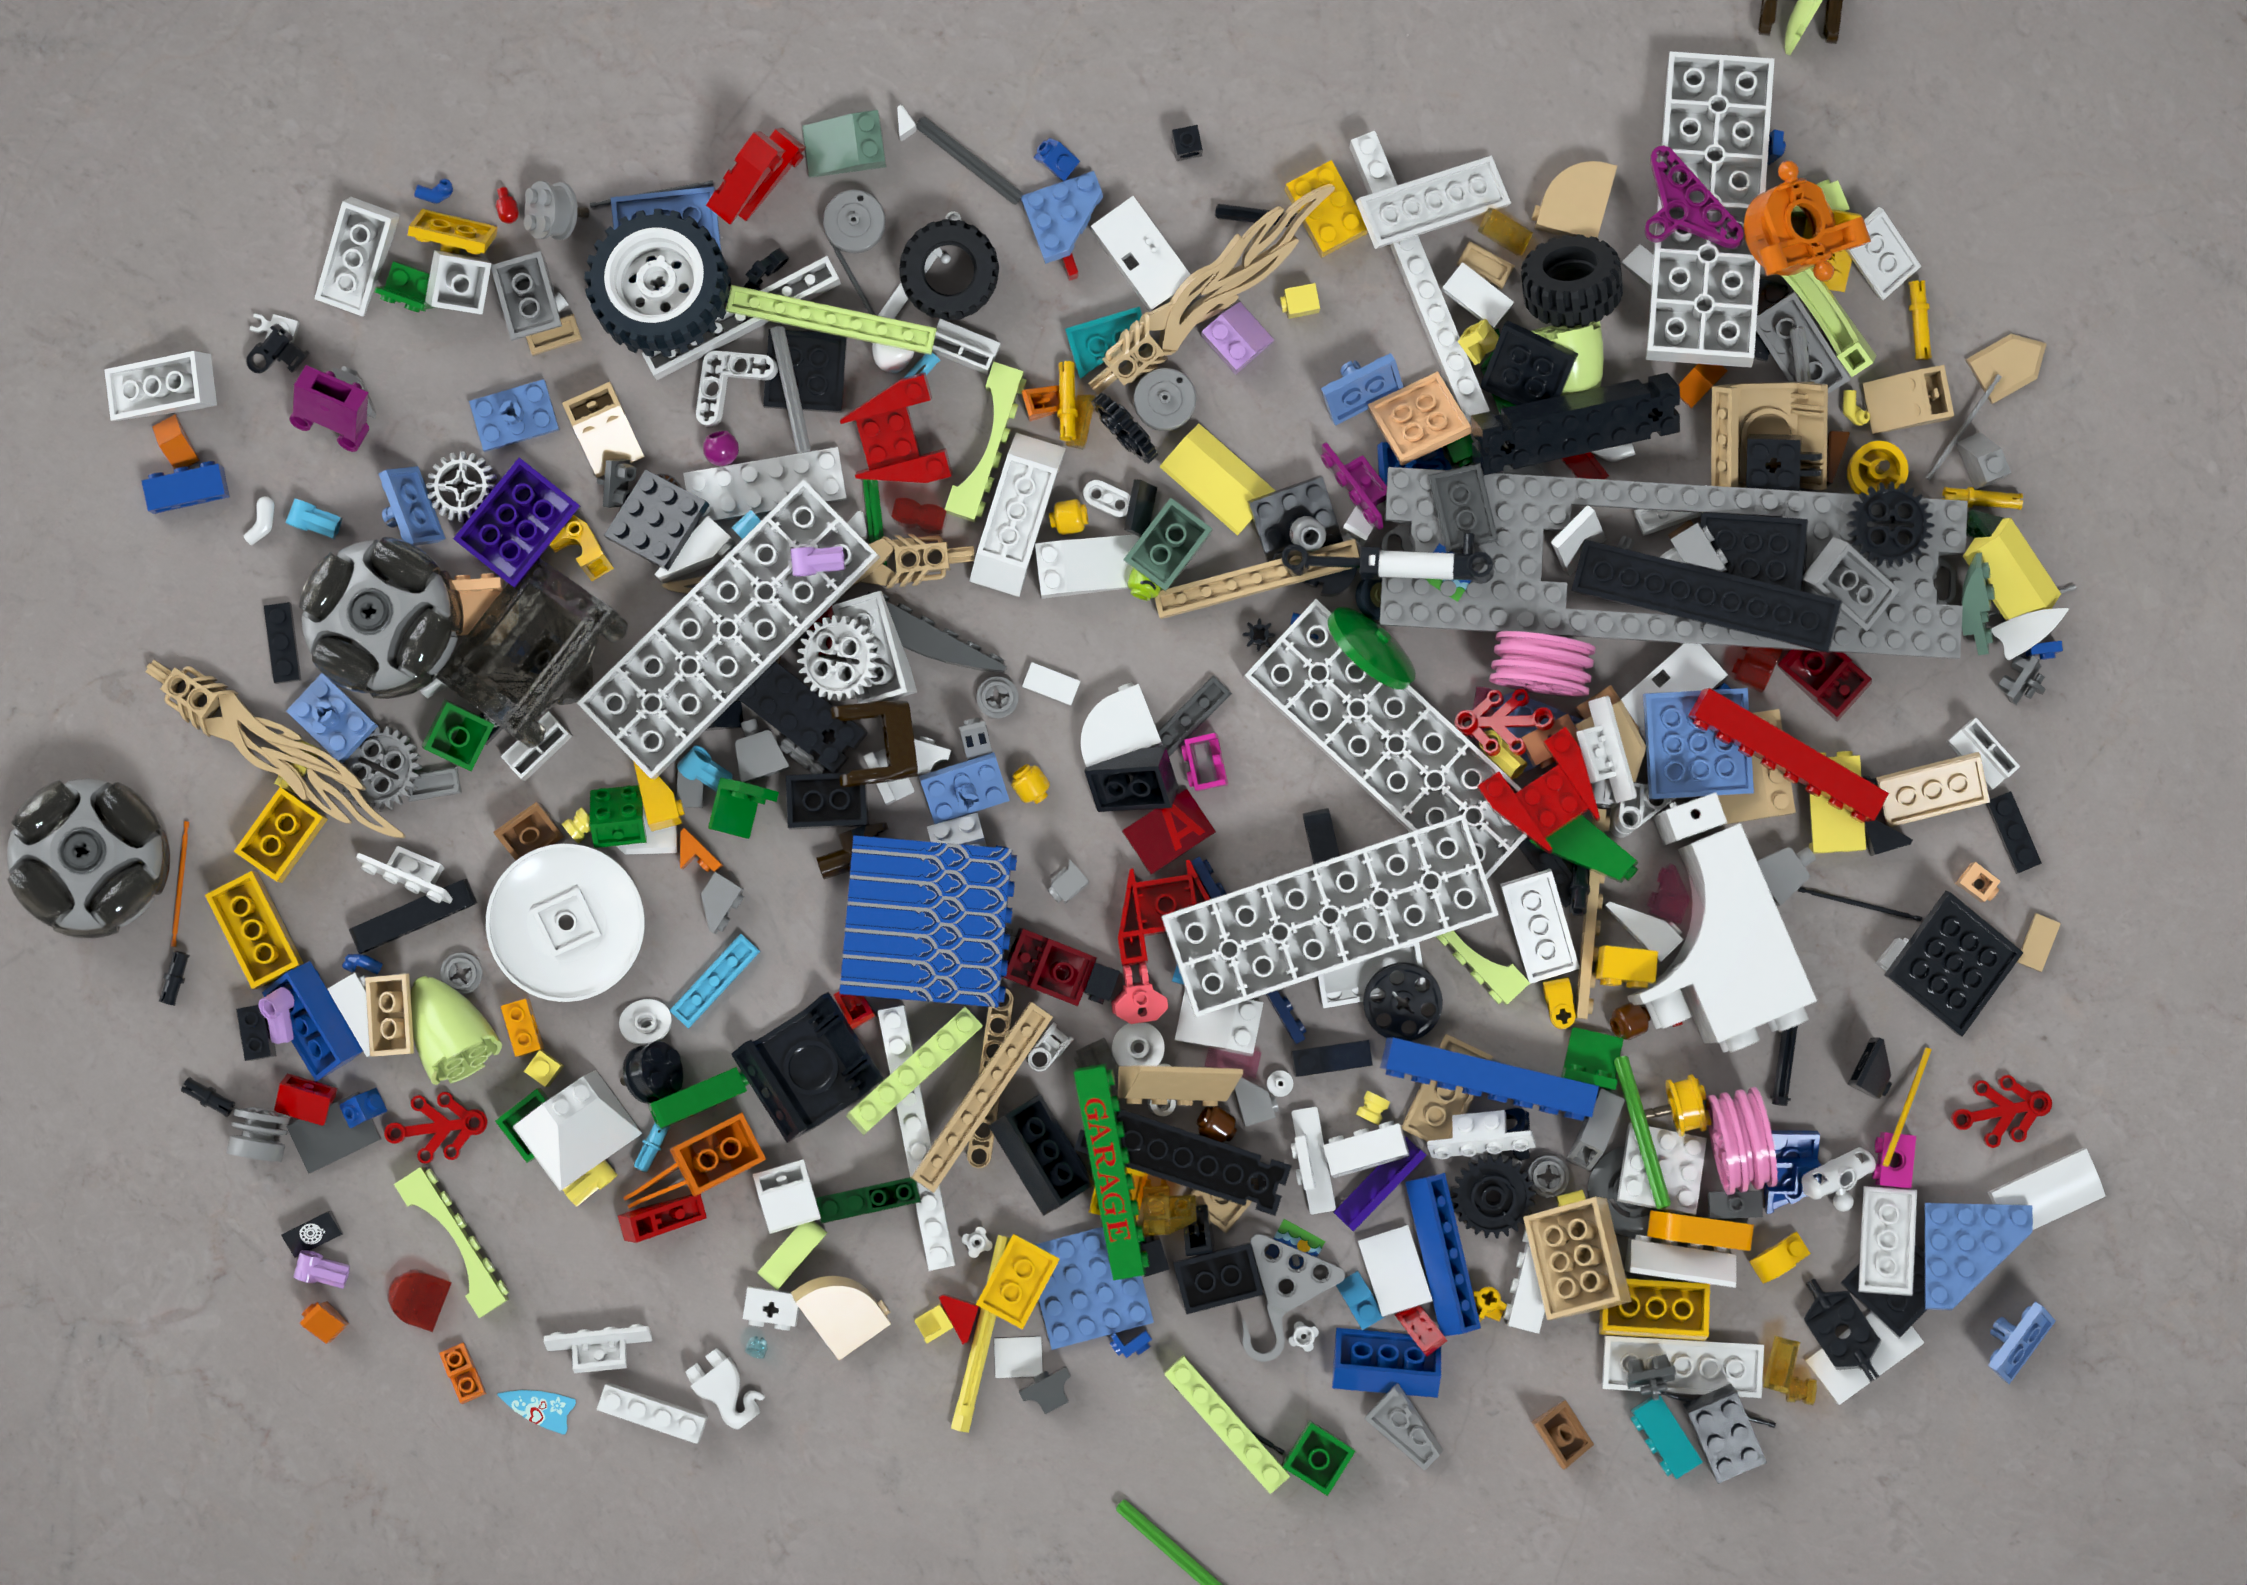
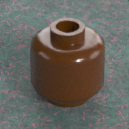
(1630, 1021)
(1216, 1124)

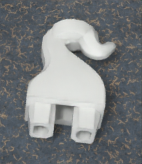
(722, 1388)

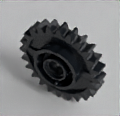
(1489, 1176)

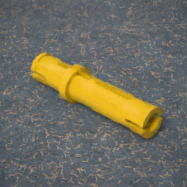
(1920, 319)
(1067, 411)
(1984, 498)

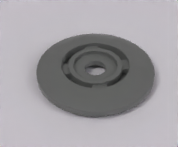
(1605, 1184)

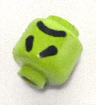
(1142, 587)

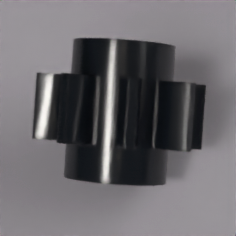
(1258, 627)

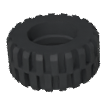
(923, 244)
(1572, 281)

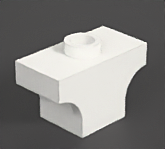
(929, 755)

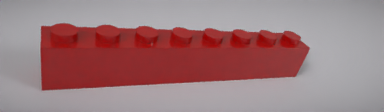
(1787, 755)

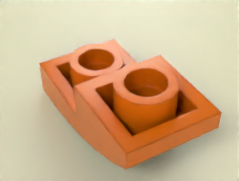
(462, 1373)

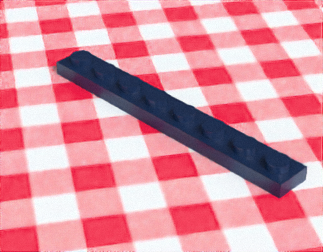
(1280, 1004)

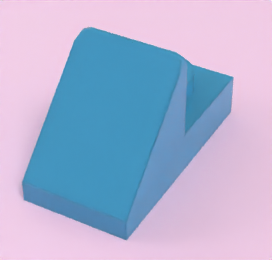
(1360, 1300)

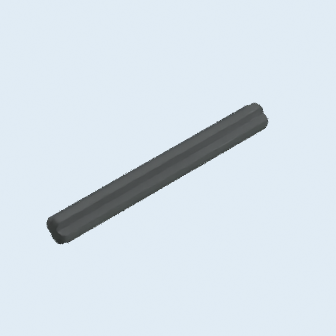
(969, 160)

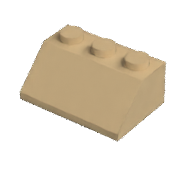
(389, 1015)

